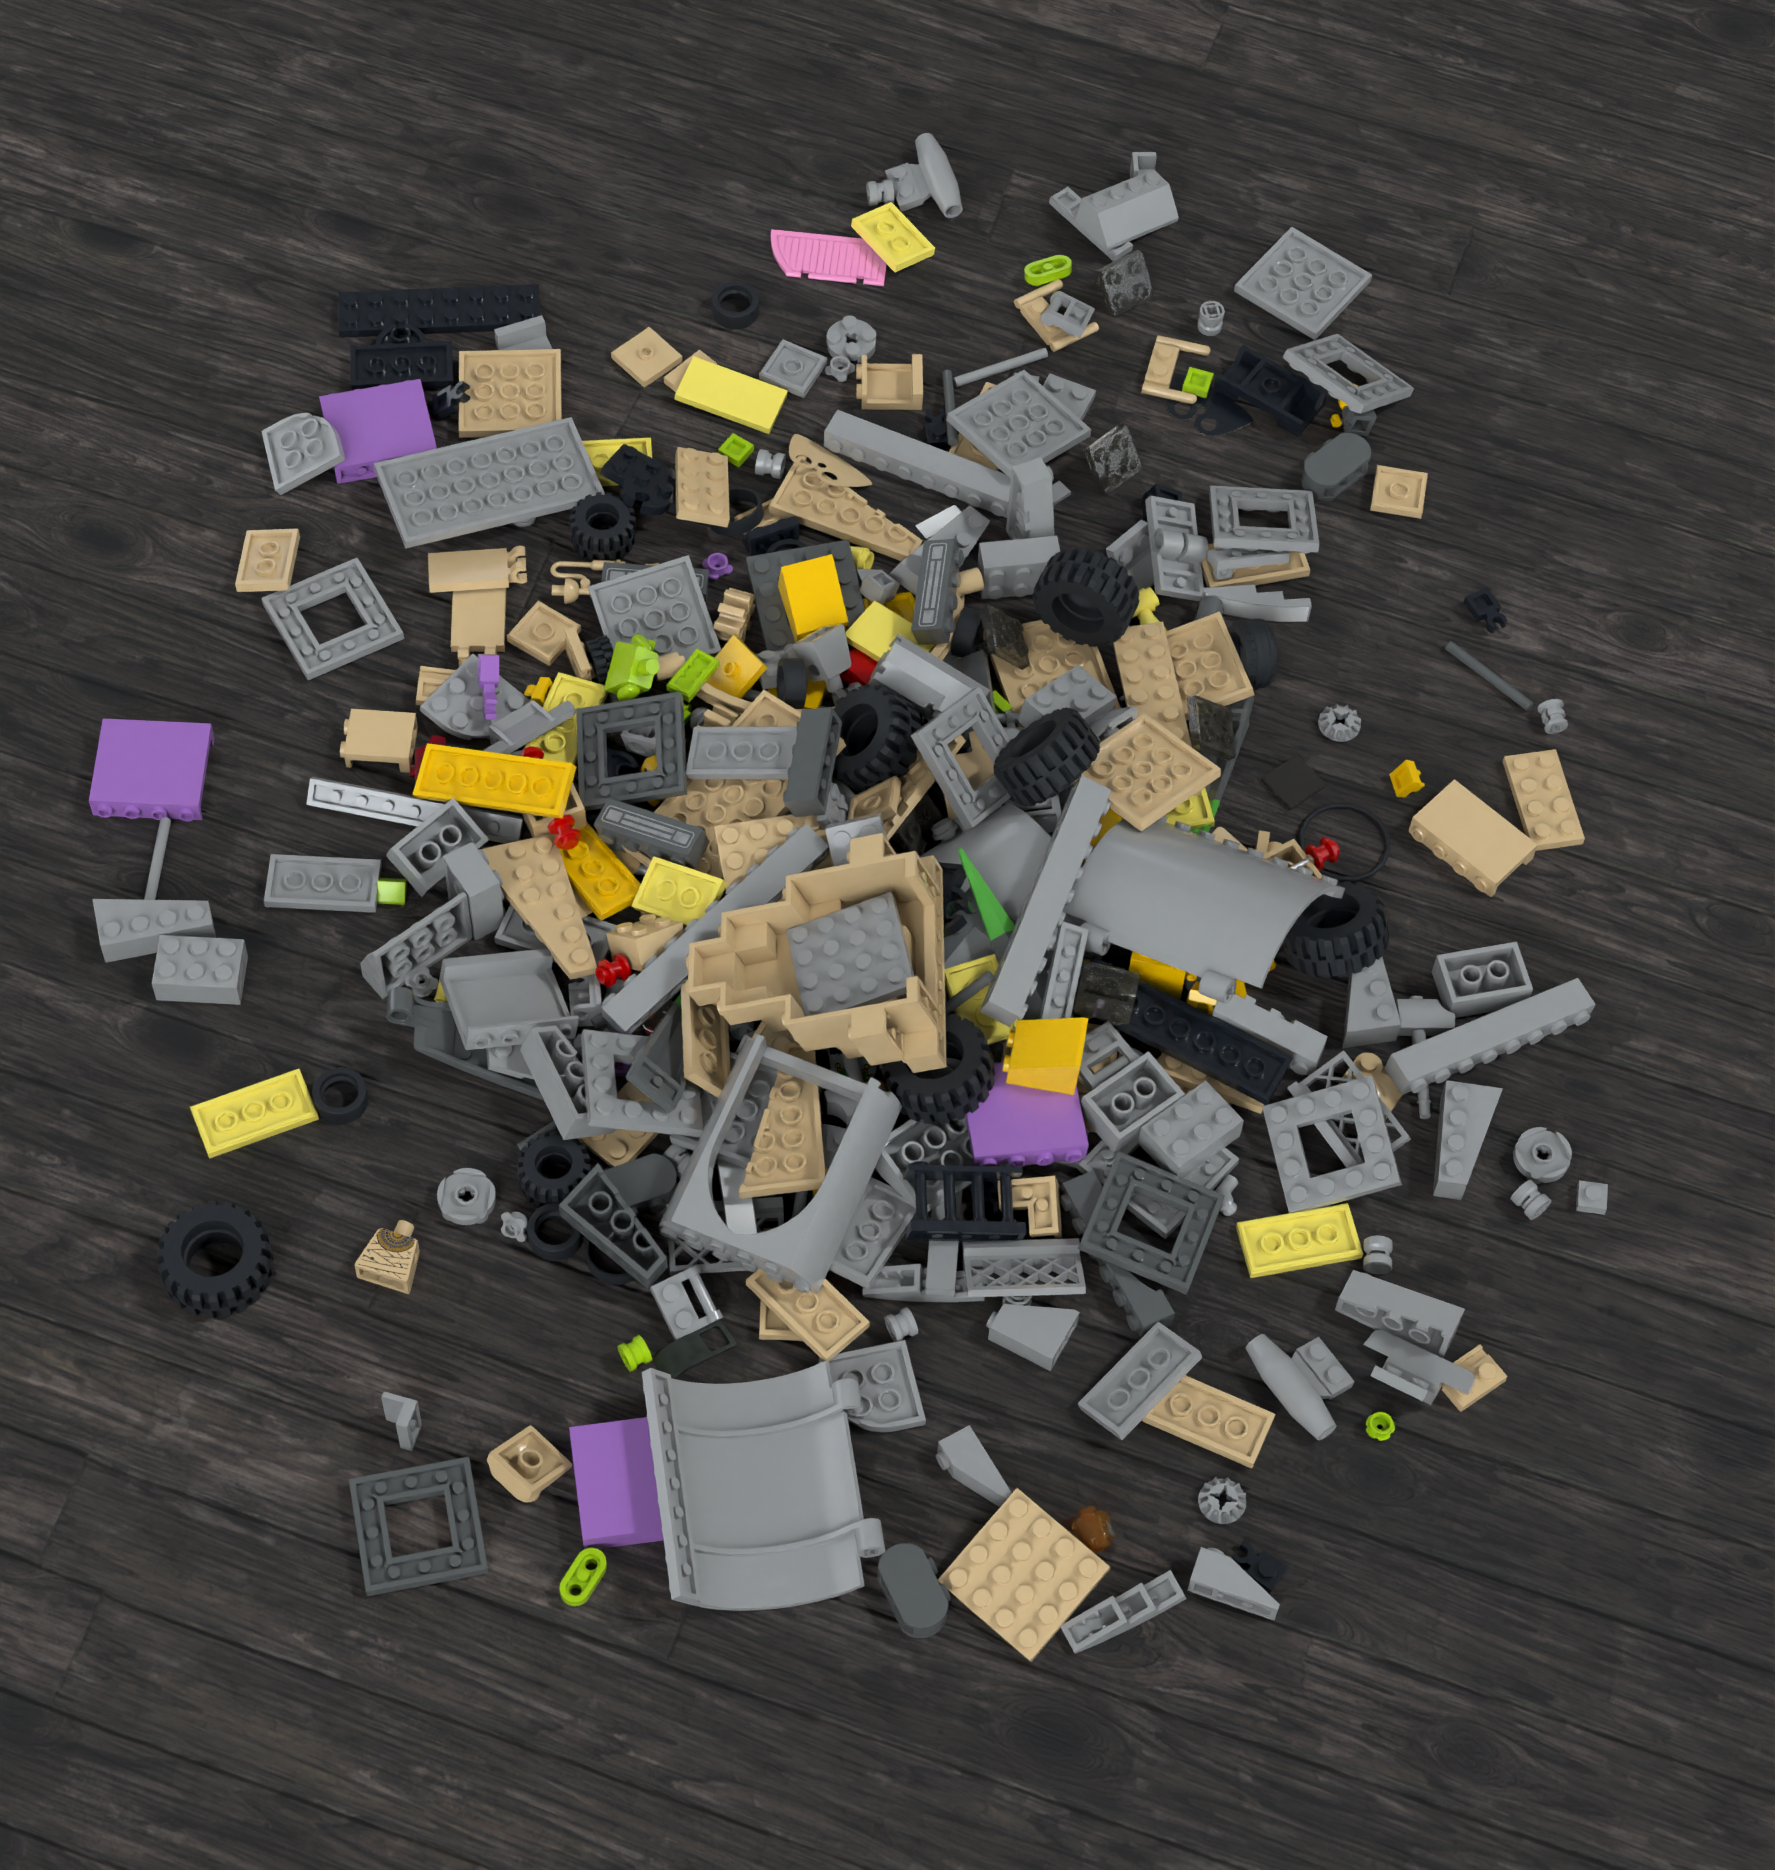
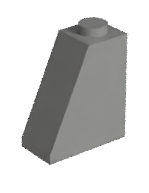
(1033, 1331)

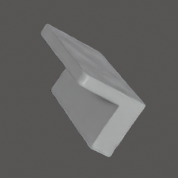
(523, 335)
(406, 1416)

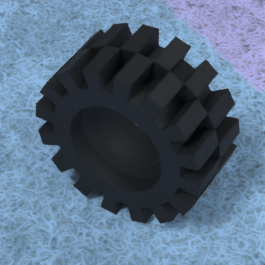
(599, 655)

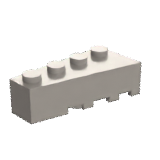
(1030, 501)
(966, 531)
(134, 926)
(1271, 1028)
(560, 1081)
(1461, 1130)
(1400, 1311)

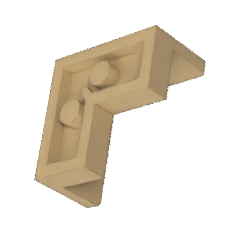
(1042, 1200)

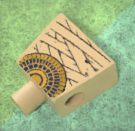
(390, 1258)

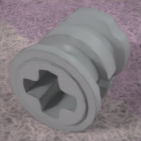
(1553, 716)

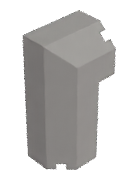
(921, 678)

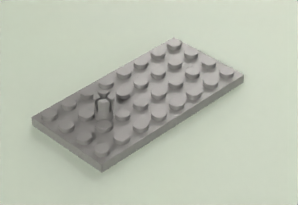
(487, 482)

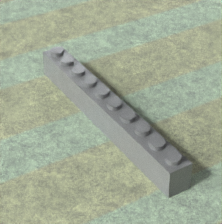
(1045, 902)
(665, 974)

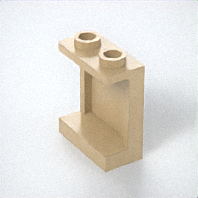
(890, 385)
(380, 737)

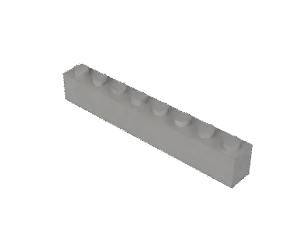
(918, 462)
(1489, 1037)

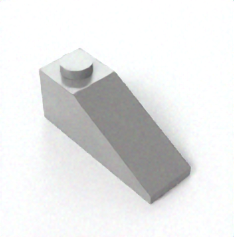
(972, 1466)
(1225, 1581)

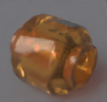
(1093, 1529)

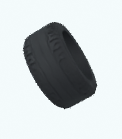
(1256, 650)

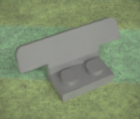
(1134, 554)
(526, 725)
(1415, 1369)

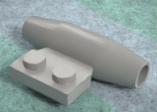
(930, 177)
(1302, 1380)

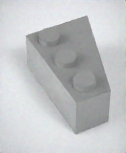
(1370, 1008)

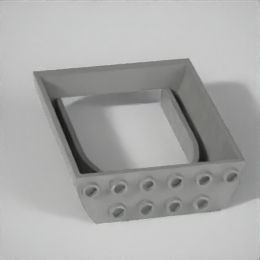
(808, 1242)

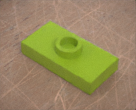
(693, 674)

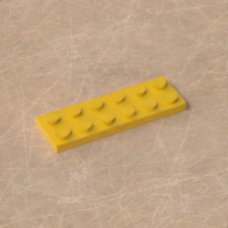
(495, 780)

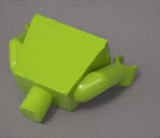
(632, 668)

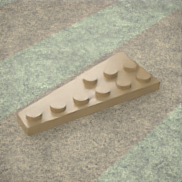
(839, 513)
(914, 787)
(543, 897)
(789, 1139)

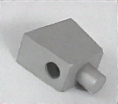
(825, 655)

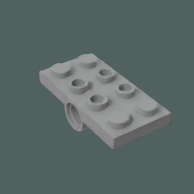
(1175, 548)

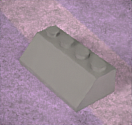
(1127, 210)

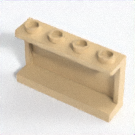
(1471, 837)

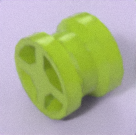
(634, 1353)

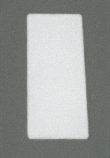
(935, 523)

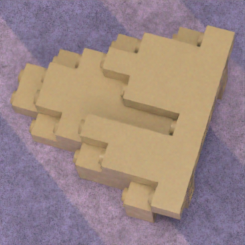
(755, 978)

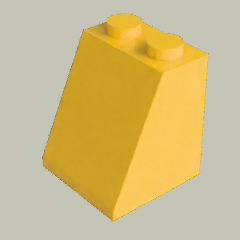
(812, 596)
(1158, 974)
(1046, 1054)

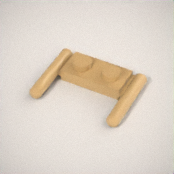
(1032, 307)
(1163, 365)

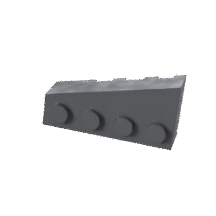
(612, 1226)

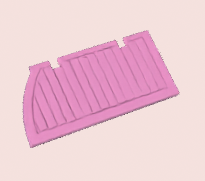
(827, 257)

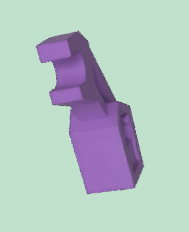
(489, 680)

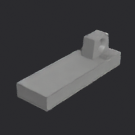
(1226, 560)

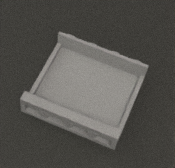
(504, 997)

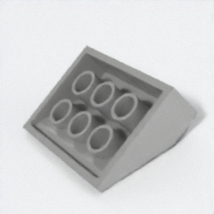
(419, 946)
(929, 1143)

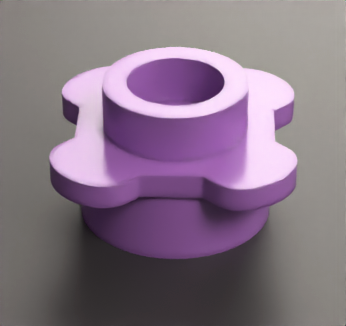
(714, 560)

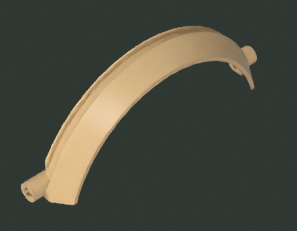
(671, 663)

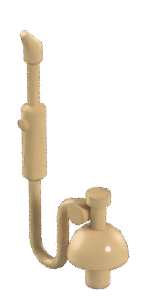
(571, 588)

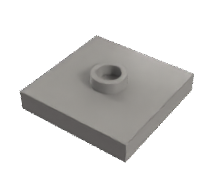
(793, 368)

